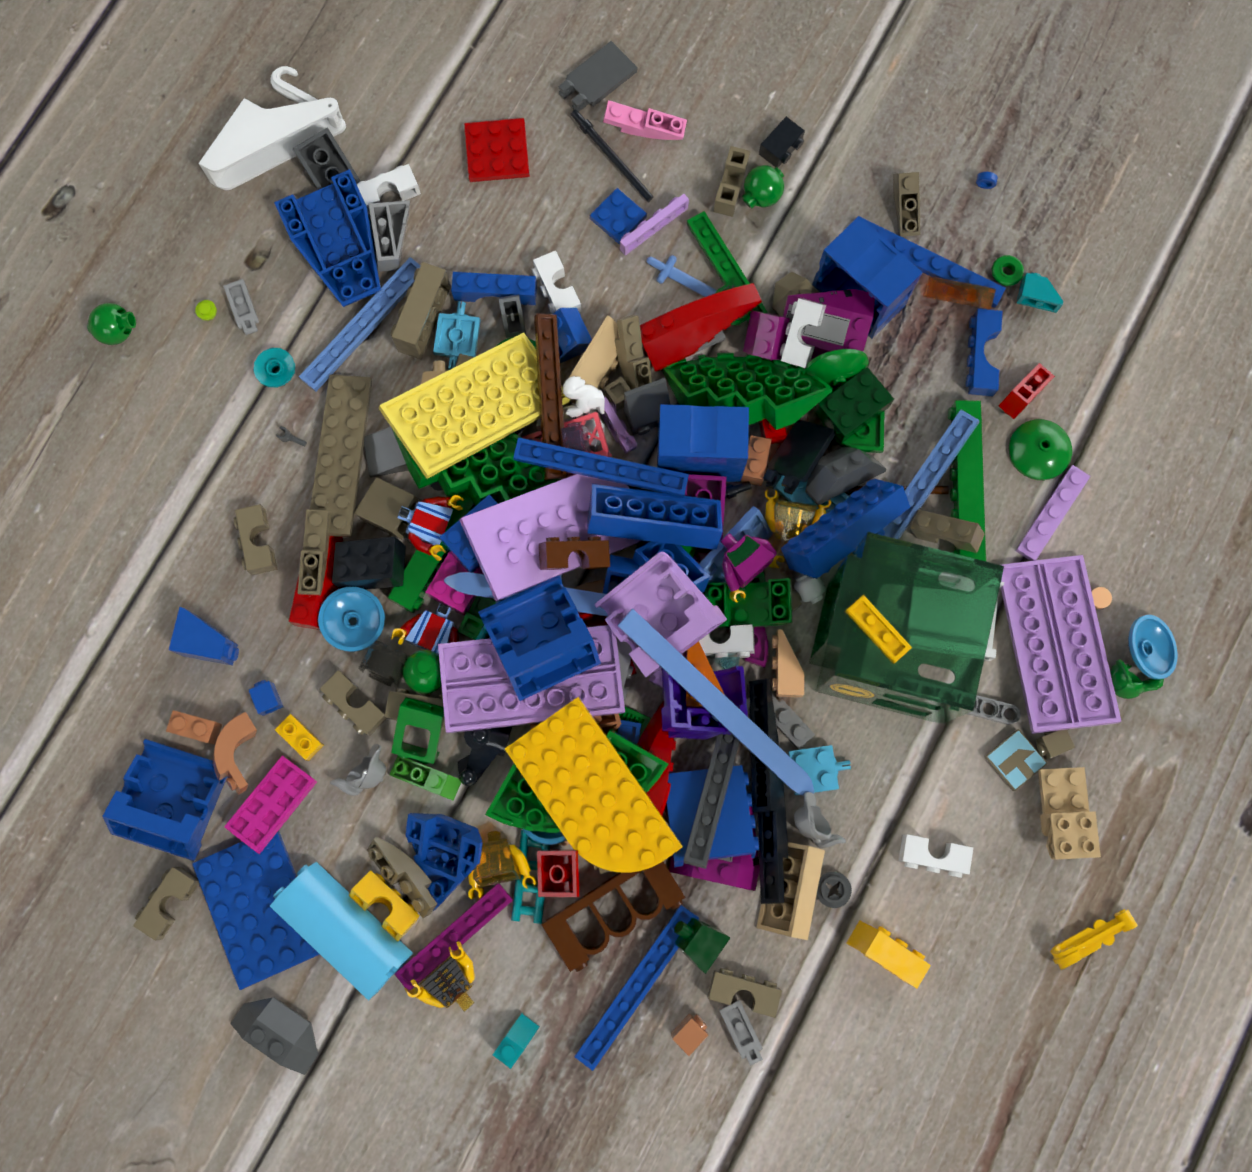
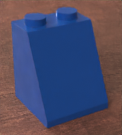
(200, 640)

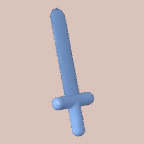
(668, 270)

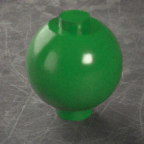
(763, 186)
(110, 323)
(422, 671)

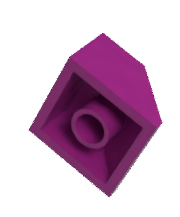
(765, 335)

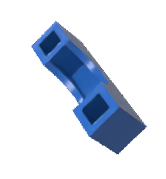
(472, 286)
(982, 376)

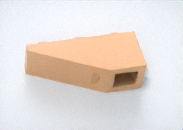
(789, 674)

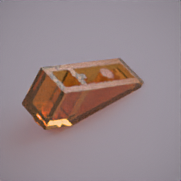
(960, 292)

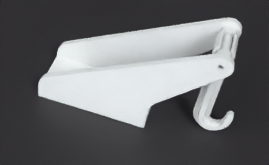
(265, 138)

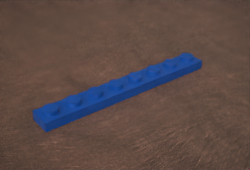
(936, 265)
(601, 467)
(632, 992)

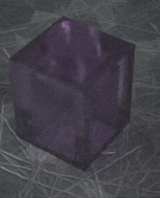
(576, 437)

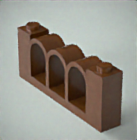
(564, 938)

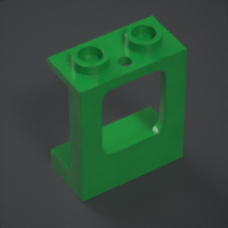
(423, 716)

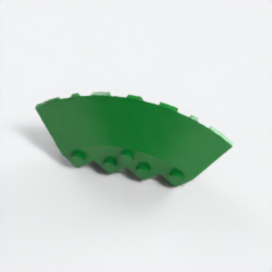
(765, 386)
(484, 473)
(520, 807)

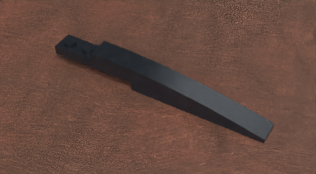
(768, 800)

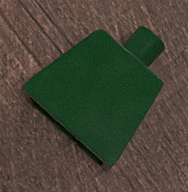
(700, 942)

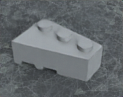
(388, 230)

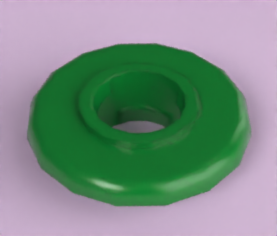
(1012, 263)

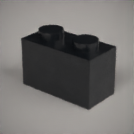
(782, 142)

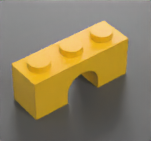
(373, 890)

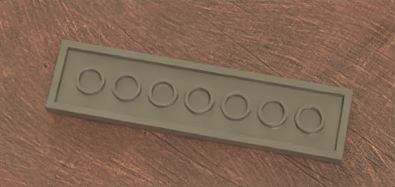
(341, 451)

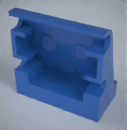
(540, 637)
(165, 800)

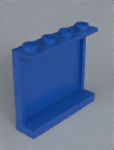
(735, 825)

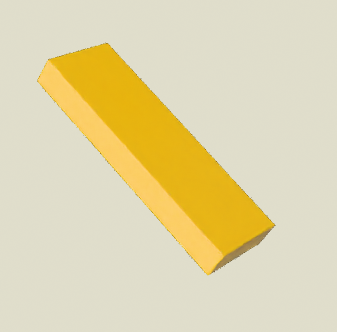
(878, 629)

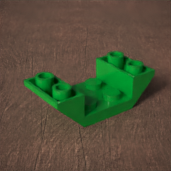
(763, 606)

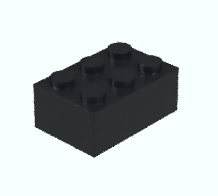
(369, 563)

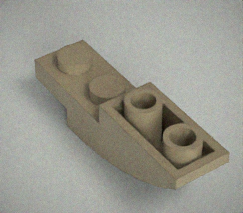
(630, 353)
(314, 552)
(401, 869)

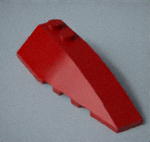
(693, 324)
(306, 607)
(659, 743)

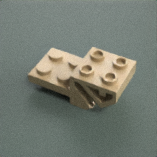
(1066, 814)

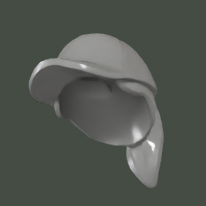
(365, 775)
(813, 824)

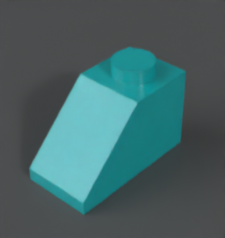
(1038, 293)
(516, 1041)

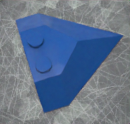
(443, 850)

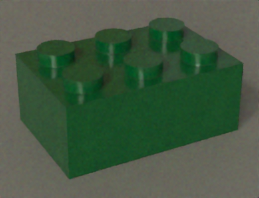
(854, 404)

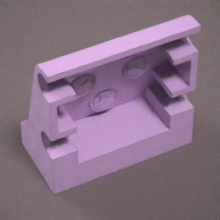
(667, 602)

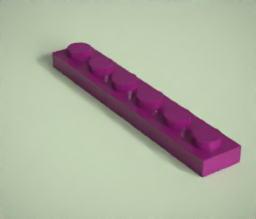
(459, 931)

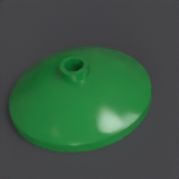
(838, 366)
(1032, 458)

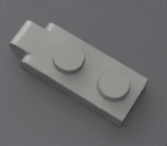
(242, 306)
(790, 724)
(742, 1031)

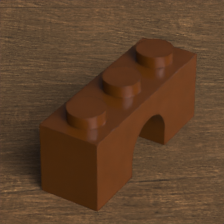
(555, 553)

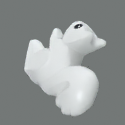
(586, 398)

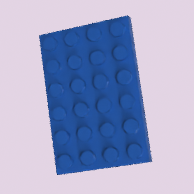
(239, 897)

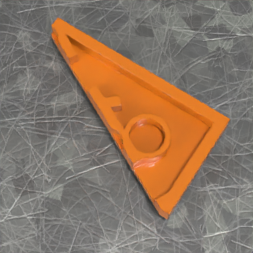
(698, 659)

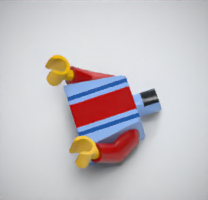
(429, 522)
(428, 630)

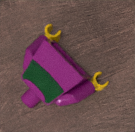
(745, 561)

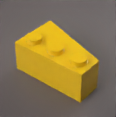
(889, 953)

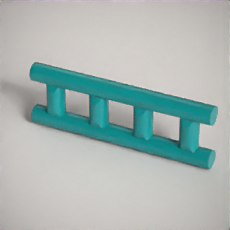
(518, 909)

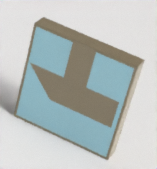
(1015, 760)

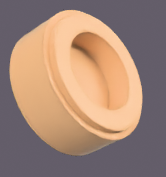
(1101, 597)

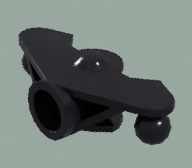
(484, 746)

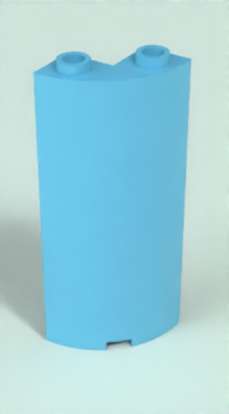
(340, 929)

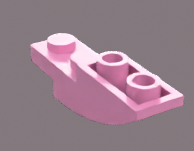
(645, 124)

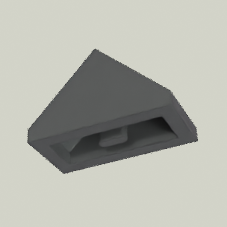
(512, 315)

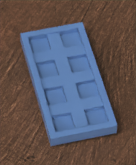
(750, 524)

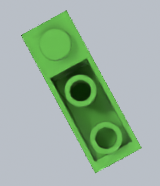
(425, 777)

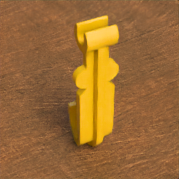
(1091, 939)

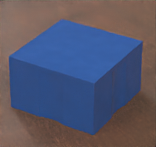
(869, 263)
(703, 440)

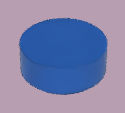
(986, 180)

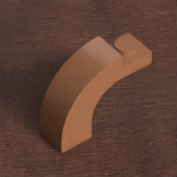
(231, 736)

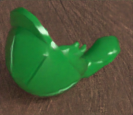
(1127, 684)

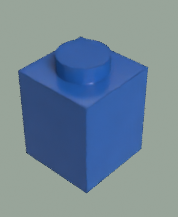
(265, 697)

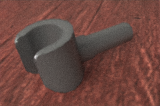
(288, 437)

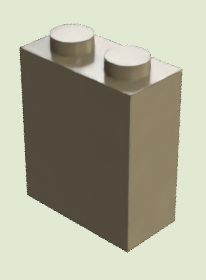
(382, 507)

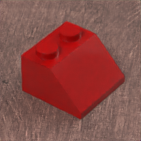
(558, 873)

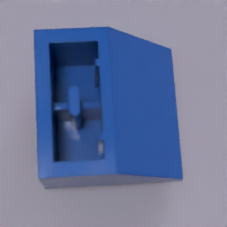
(572, 334)

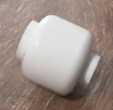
(809, 588)

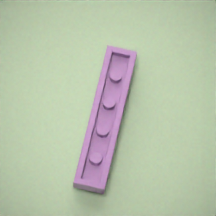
(1052, 513)

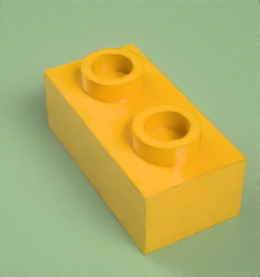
(299, 737)

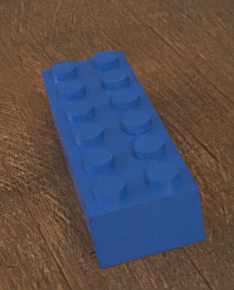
(844, 527)

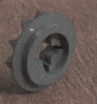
(844, 889)

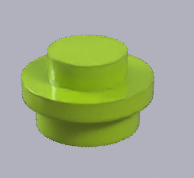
(206, 310)

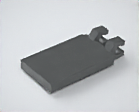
(597, 76)

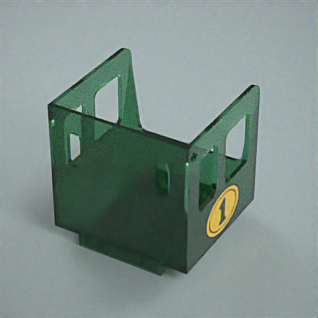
(938, 618)

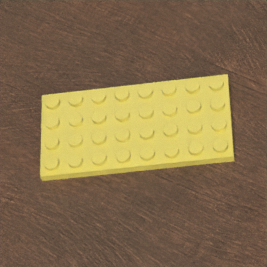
(468, 406)

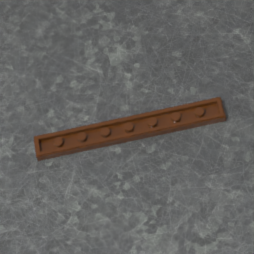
(549, 386)

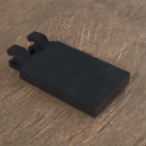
(798, 455)

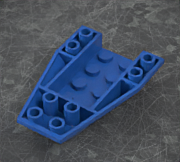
(335, 237)

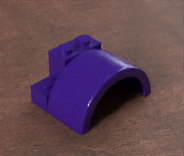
(697, 722)

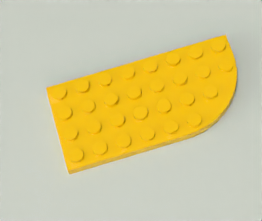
(592, 792)

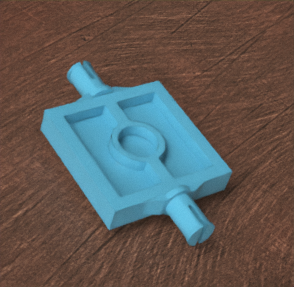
(456, 335)
(820, 766)

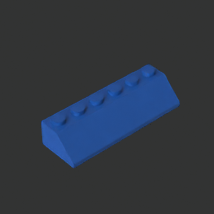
(654, 517)

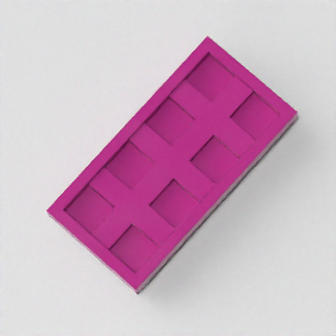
(270, 804)

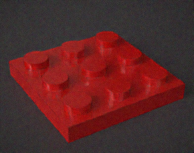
(496, 150)

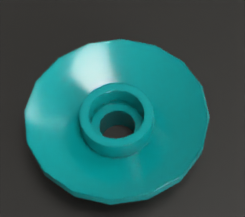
(272, 359)

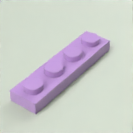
(654, 224)

